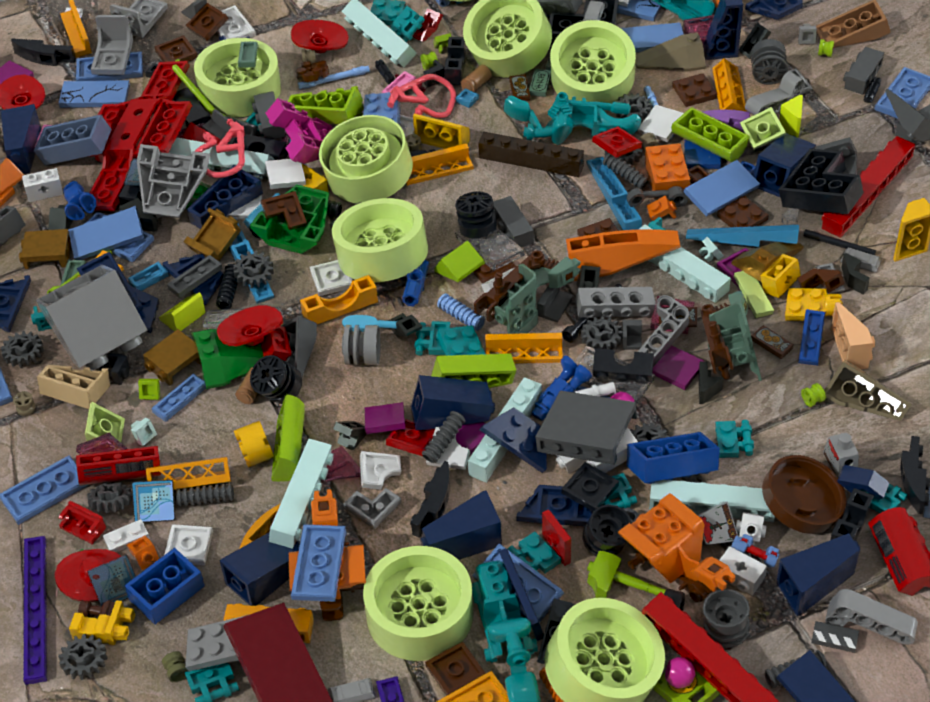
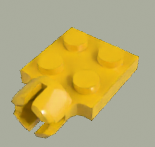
(809, 298)

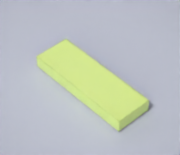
(754, 294)

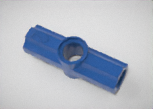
(415, 284)

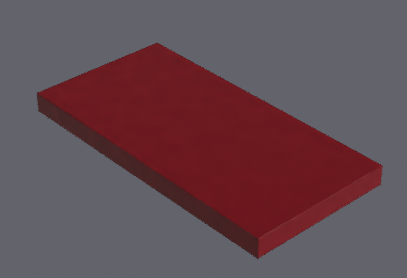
(275, 657)

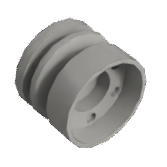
(361, 344)

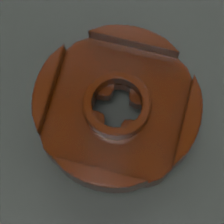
(311, 71)

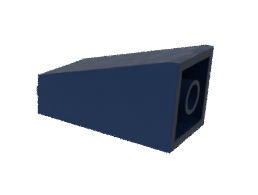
(20, 135)
(779, 161)
(439, 396)
(466, 529)
(257, 569)
(816, 571)

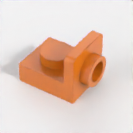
(143, 551)

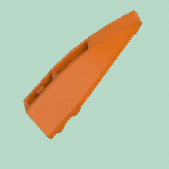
(621, 249)

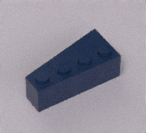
(724, 32)
(225, 195)

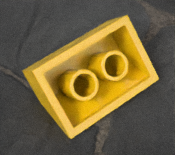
(439, 132)
(913, 230)

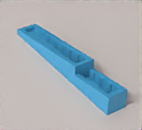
(615, 195)
(747, 235)
(242, 246)

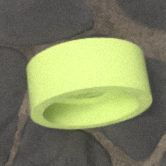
(507, 35)
(582, 48)
(231, 87)
(366, 158)
(380, 239)
(414, 572)
(630, 641)

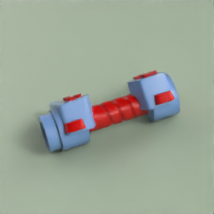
(745, 544)

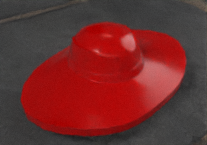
(319, 35)
(21, 91)
(249, 326)
(72, 573)

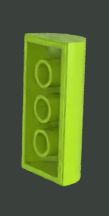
(711, 134)
(288, 439)

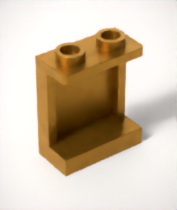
(215, 235)
(45, 246)
(171, 356)

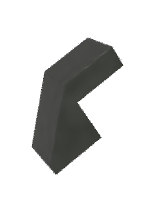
(852, 275)
(405, 325)

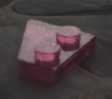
(100, 444)
(342, 466)

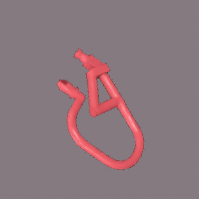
(397, 93)
(236, 131)

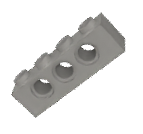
(615, 302)

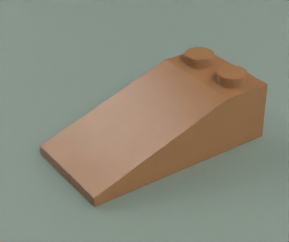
(855, 26)

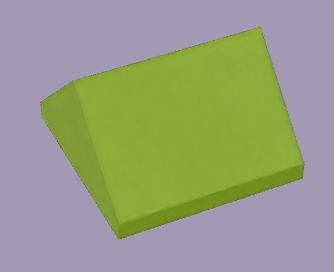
(459, 262)

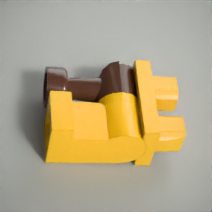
(107, 625)

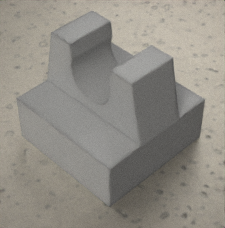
(807, 34)

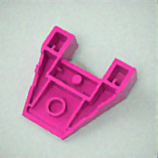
(304, 131)

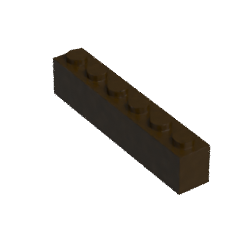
(531, 154)

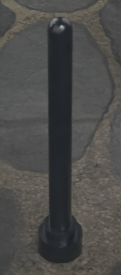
(571, 332)

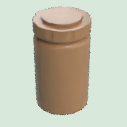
(476, 78)
(245, 392)

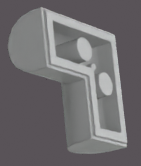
(372, 511)

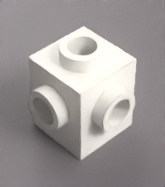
(751, 520)

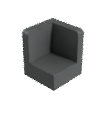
(632, 334)

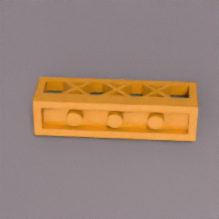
(76, 31)
(728, 86)
(436, 160)
(526, 343)
(194, 480)

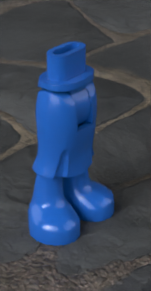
(77, 197)
(549, 395)

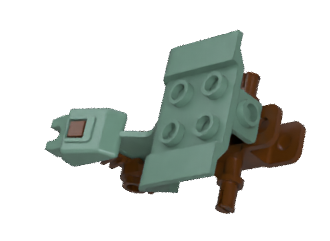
(515, 295)
(729, 335)

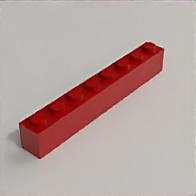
(874, 181)
(705, 654)

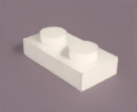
(119, 538)

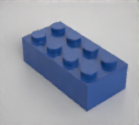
(673, 457)

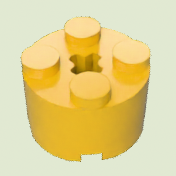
(253, 443)

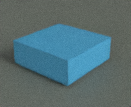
(467, 98)

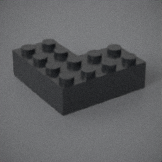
(561, 21)
(821, 185)

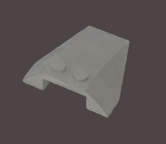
(169, 179)

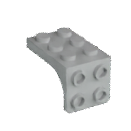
(141, 15)
(113, 45)
(209, 646)

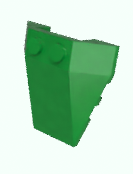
(275, 229)
(223, 362)

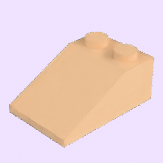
(852, 337)

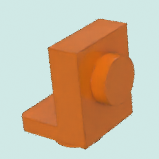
(661, 208)

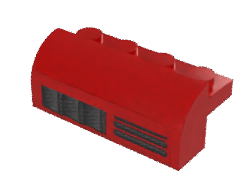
(117, 465)
(902, 549)

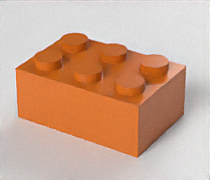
(666, 167)

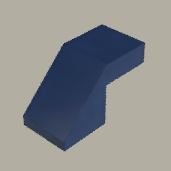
(861, 478)

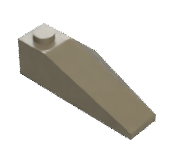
(680, 52)
(862, 392)

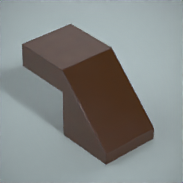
(827, 278)

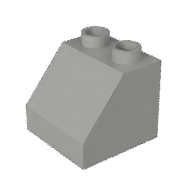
(93, 317)

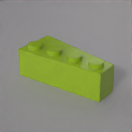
(329, 106)
(489, 368)

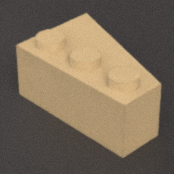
(73, 385)

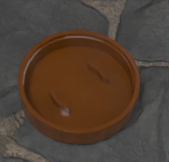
(804, 494)

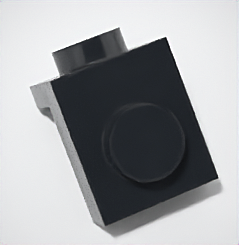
(437, 69)
(120, 367)

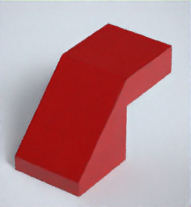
(429, 26)

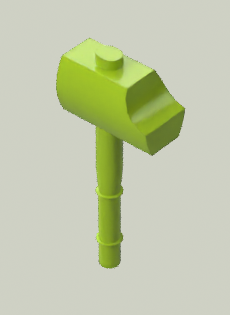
(606, 571)

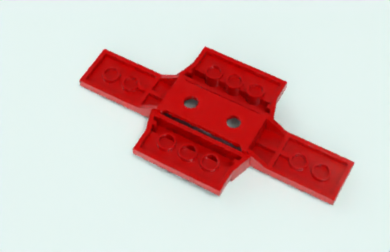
(123, 121)

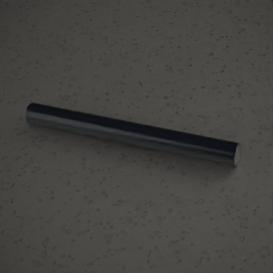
(837, 242)

